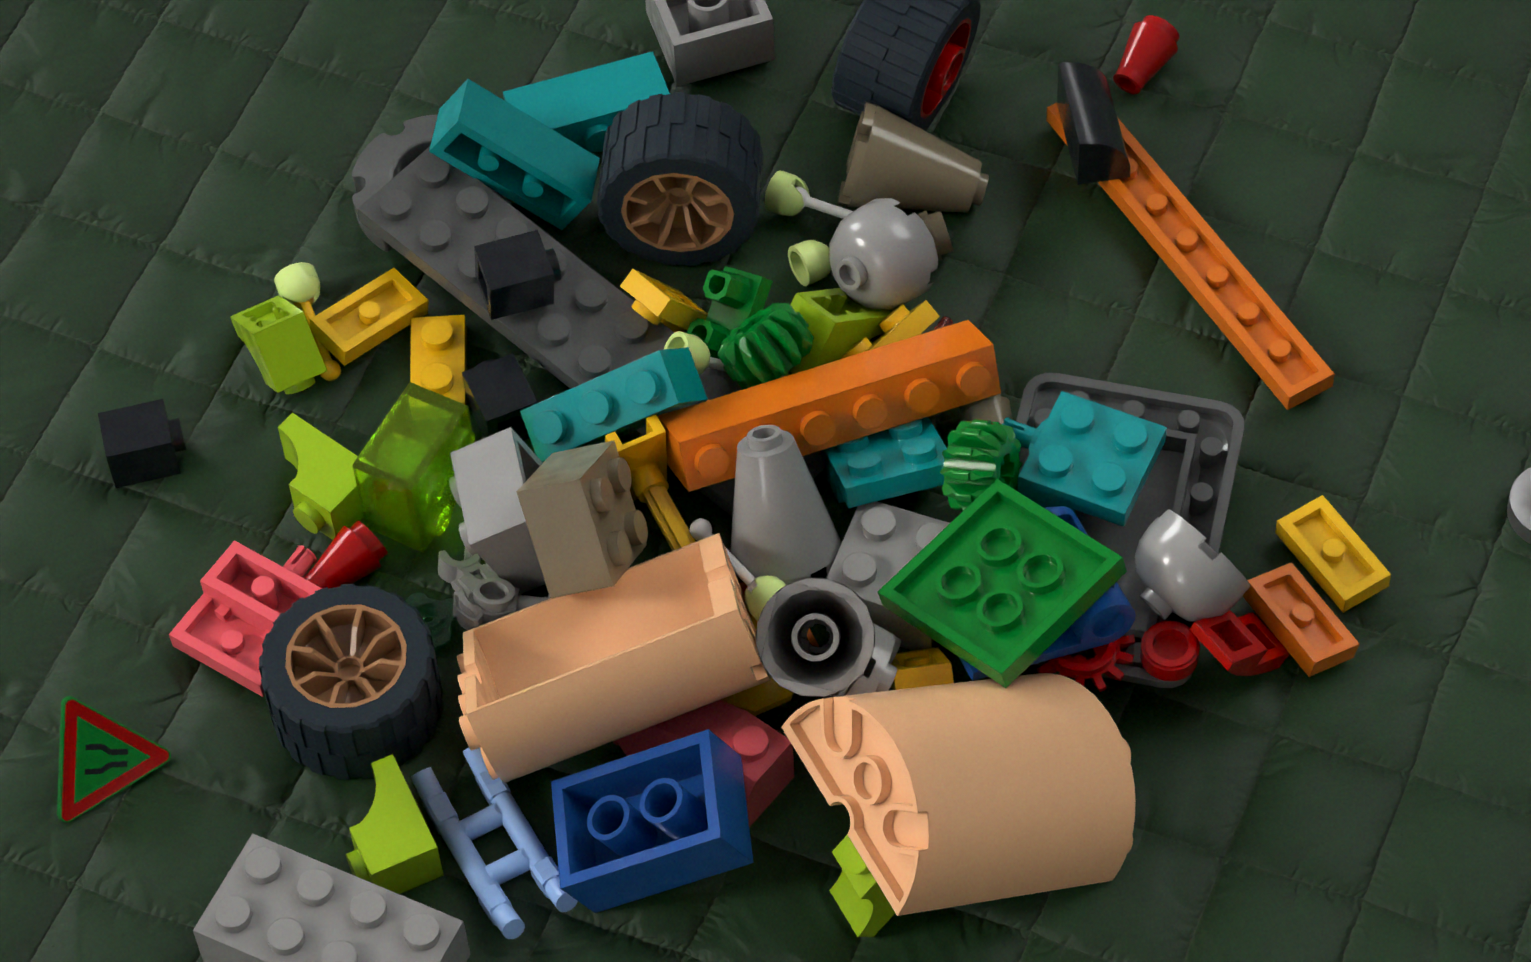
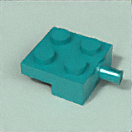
(1088, 458)
(886, 464)

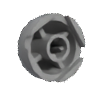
(882, 255)
(1185, 572)

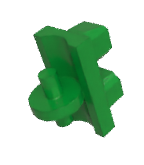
(734, 298)

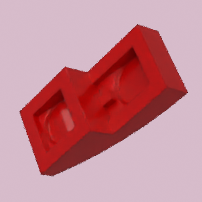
(1240, 643)

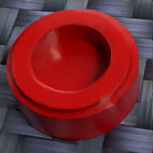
(1169, 651)

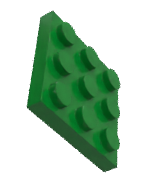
(1002, 582)

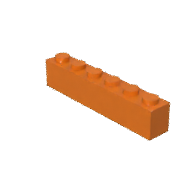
(835, 401)

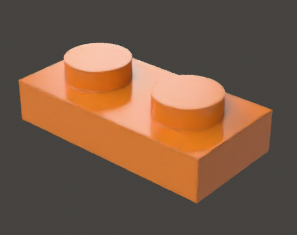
(1300, 619)

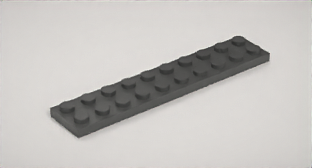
(438, 217)

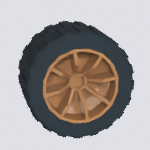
(680, 179)
(351, 680)

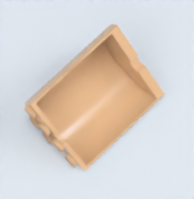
(607, 661)
(974, 787)

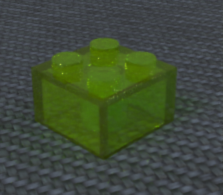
(409, 464)

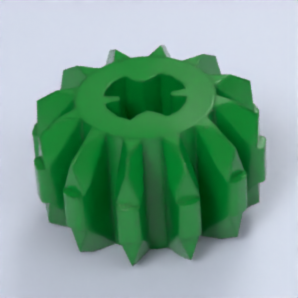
(766, 345)
(976, 457)

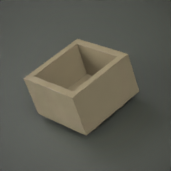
(583, 518)

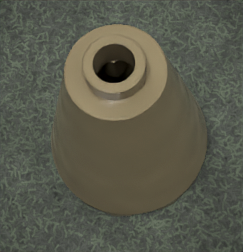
(909, 166)

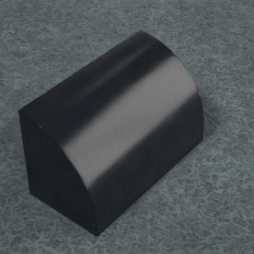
(1090, 124)

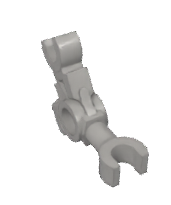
(480, 593)

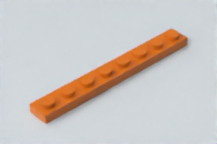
(1214, 276)

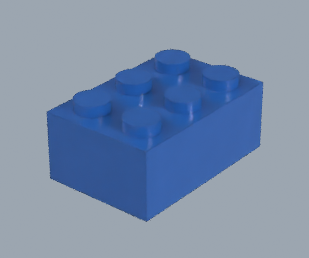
(651, 821)

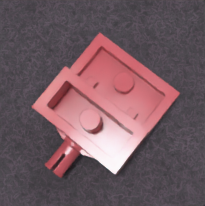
(238, 609)

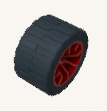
(905, 56)

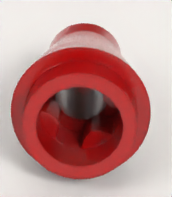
(1146, 52)
(348, 557)

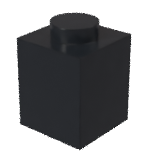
(516, 274)
(497, 394)
(141, 442)

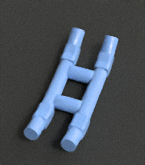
(487, 878)

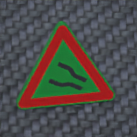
(99, 758)

